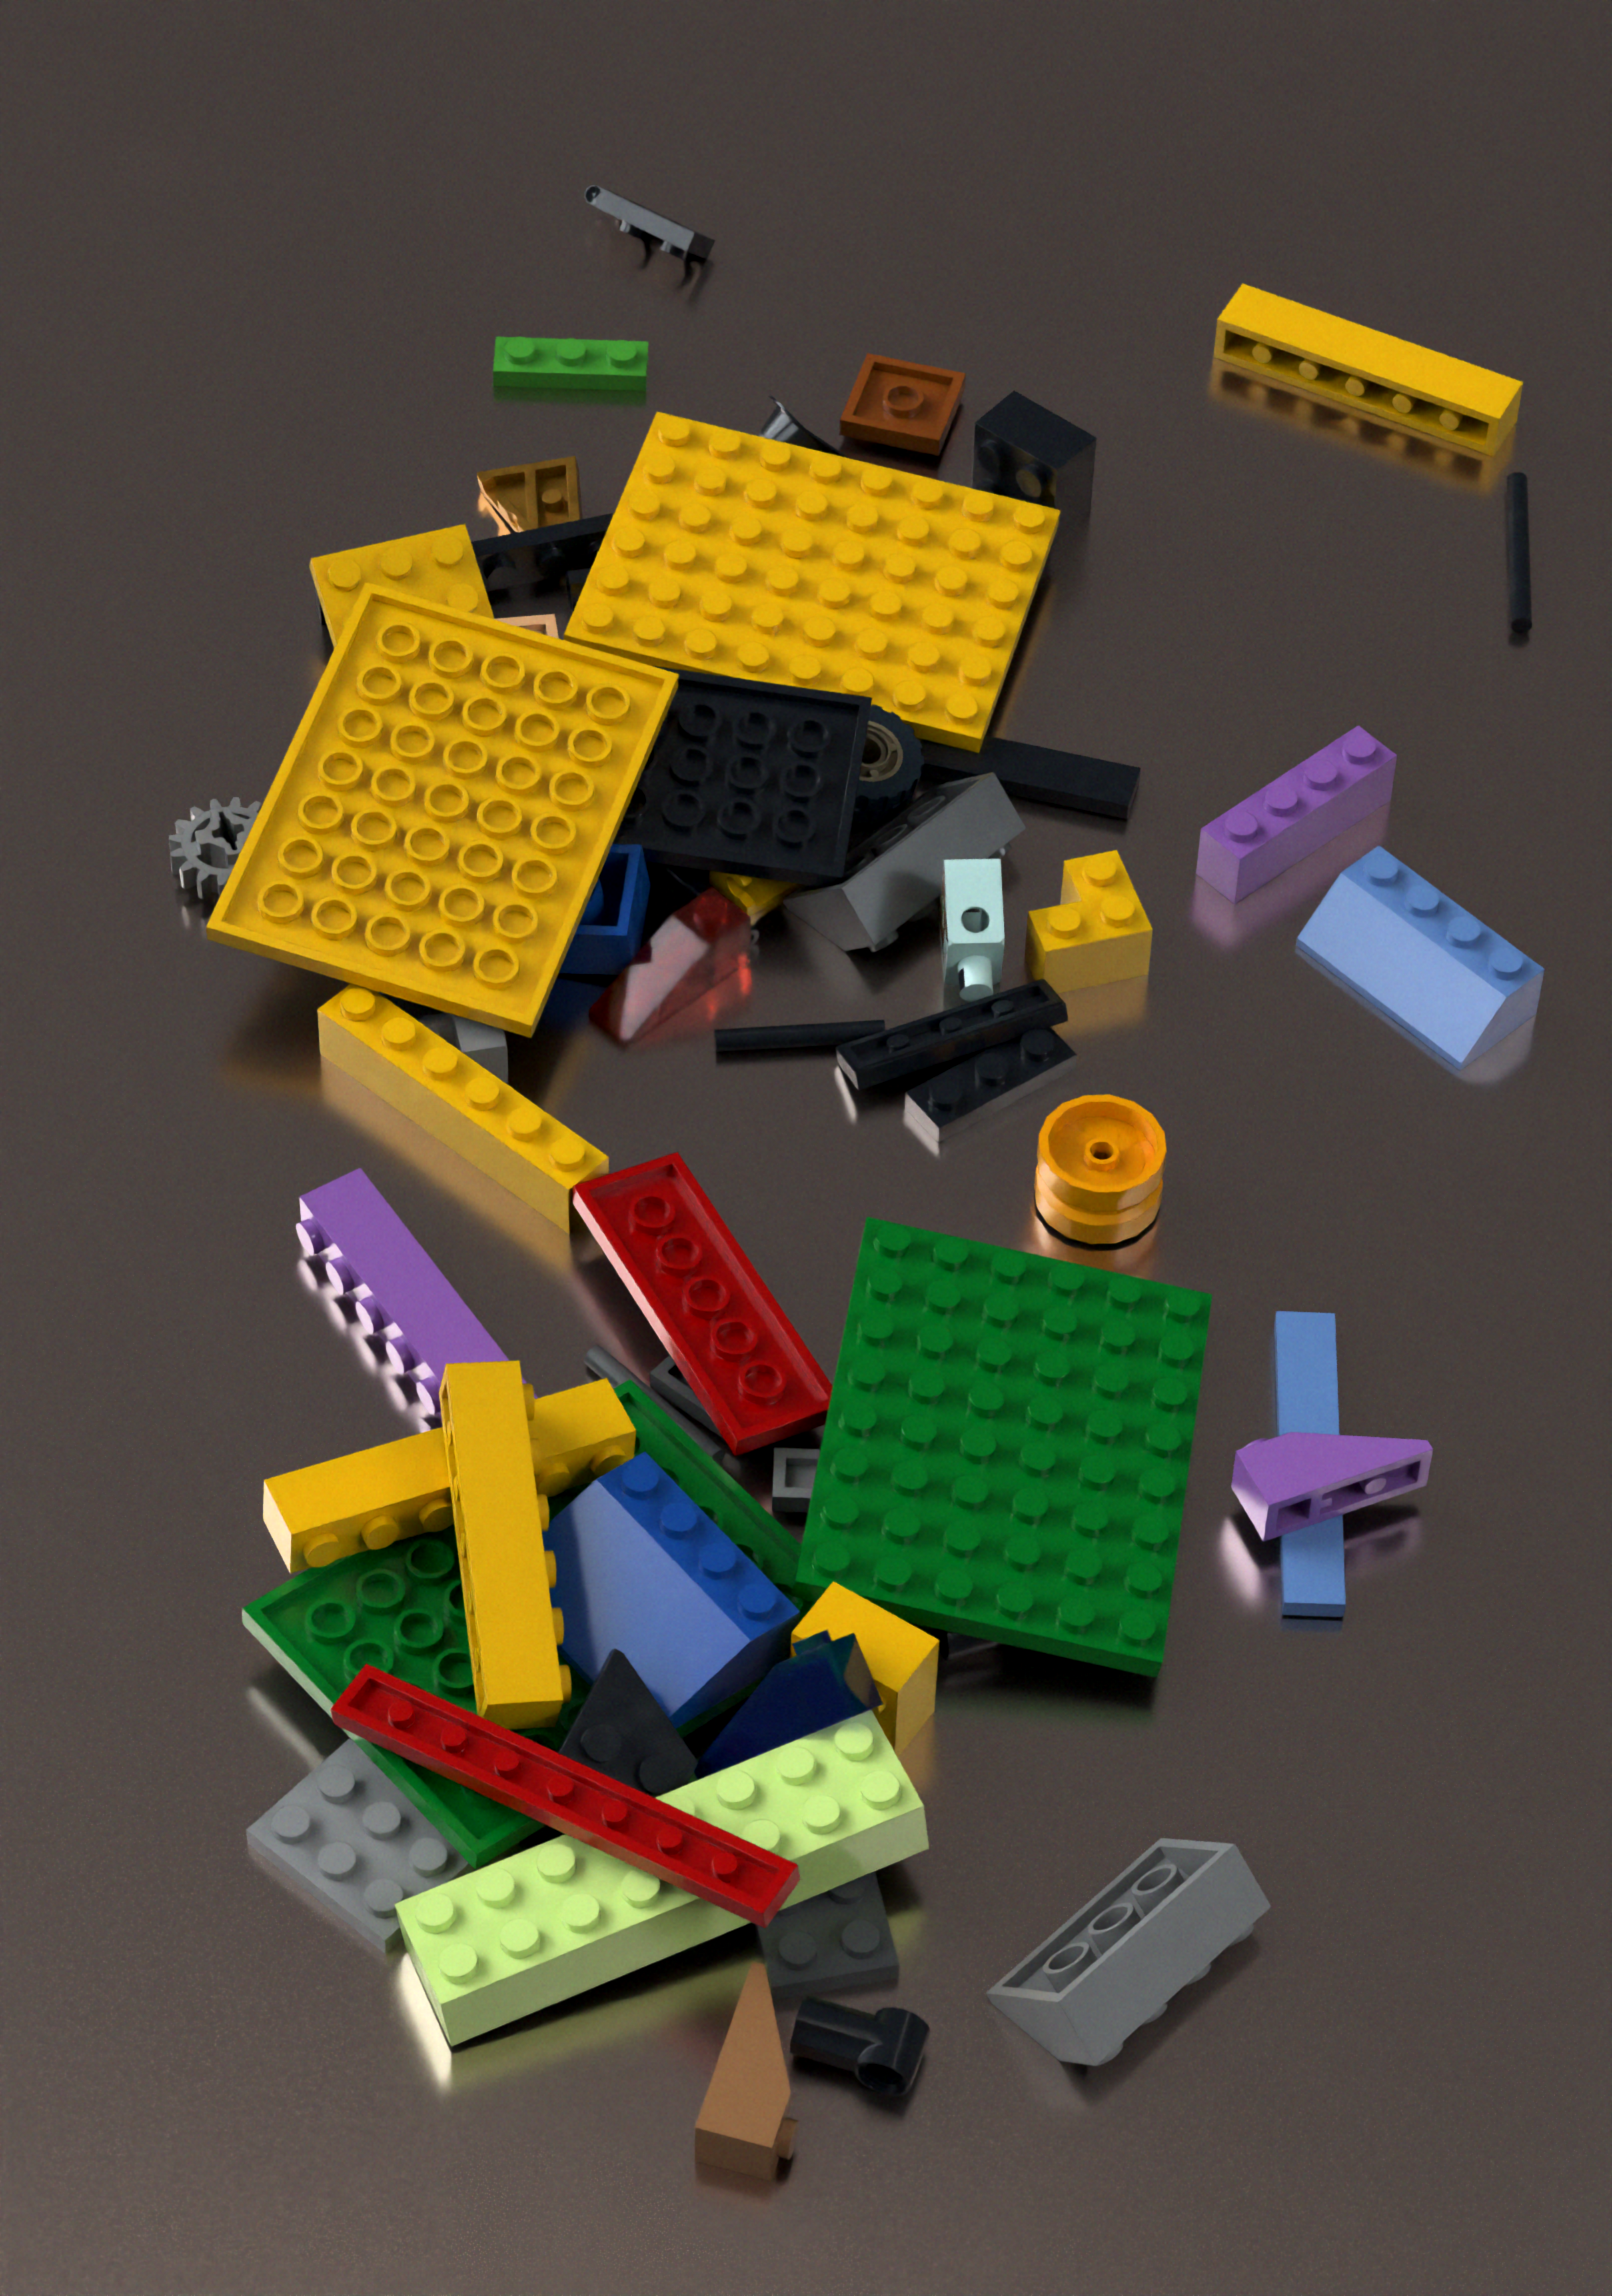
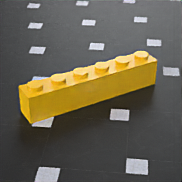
(1368, 369)
(459, 1102)
(405, 1485)
(501, 1545)

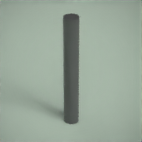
(609, 1367)

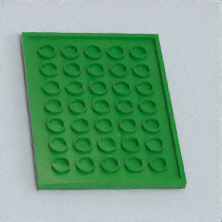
(1008, 1447)
(408, 1618)

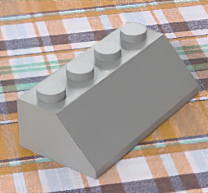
(1132, 1949)

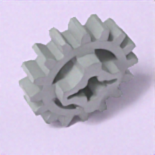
(210, 844)

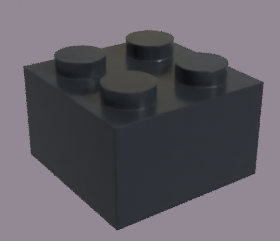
(1035, 459)

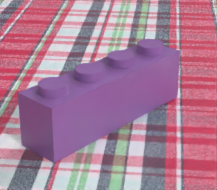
(1296, 814)

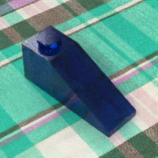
(795, 1699)

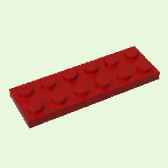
(706, 1302)

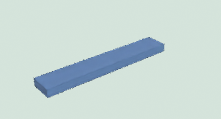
(1309, 1404)

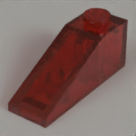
(675, 967)

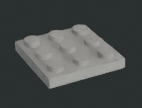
(356, 1844)

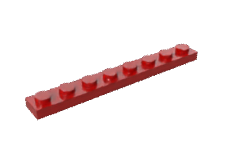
(567, 1795)

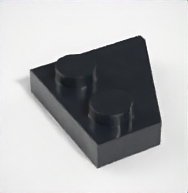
(627, 1733)

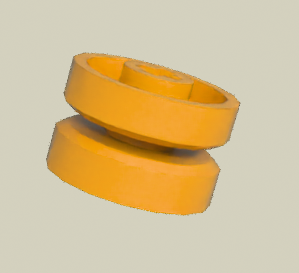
(1100, 1169)

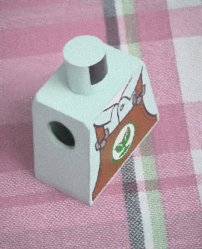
(972, 940)

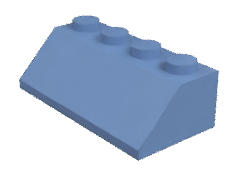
(1422, 958)

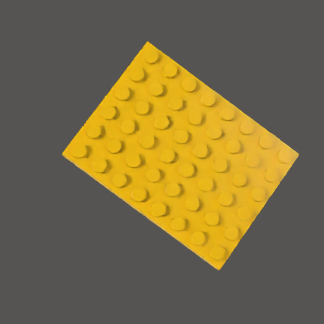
(816, 575)
(444, 809)

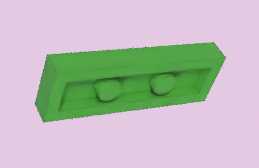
(570, 363)

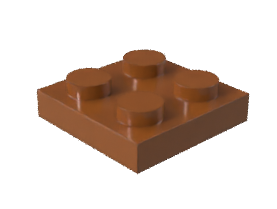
(902, 404)

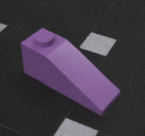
(1320, 1476)

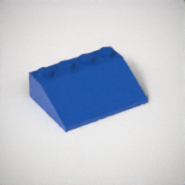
(665, 1589)

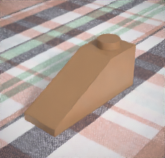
(749, 2098)

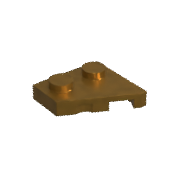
(535, 493)

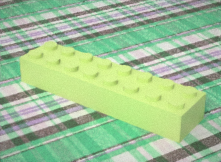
(579, 1917)

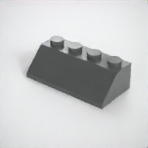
(900, 864)

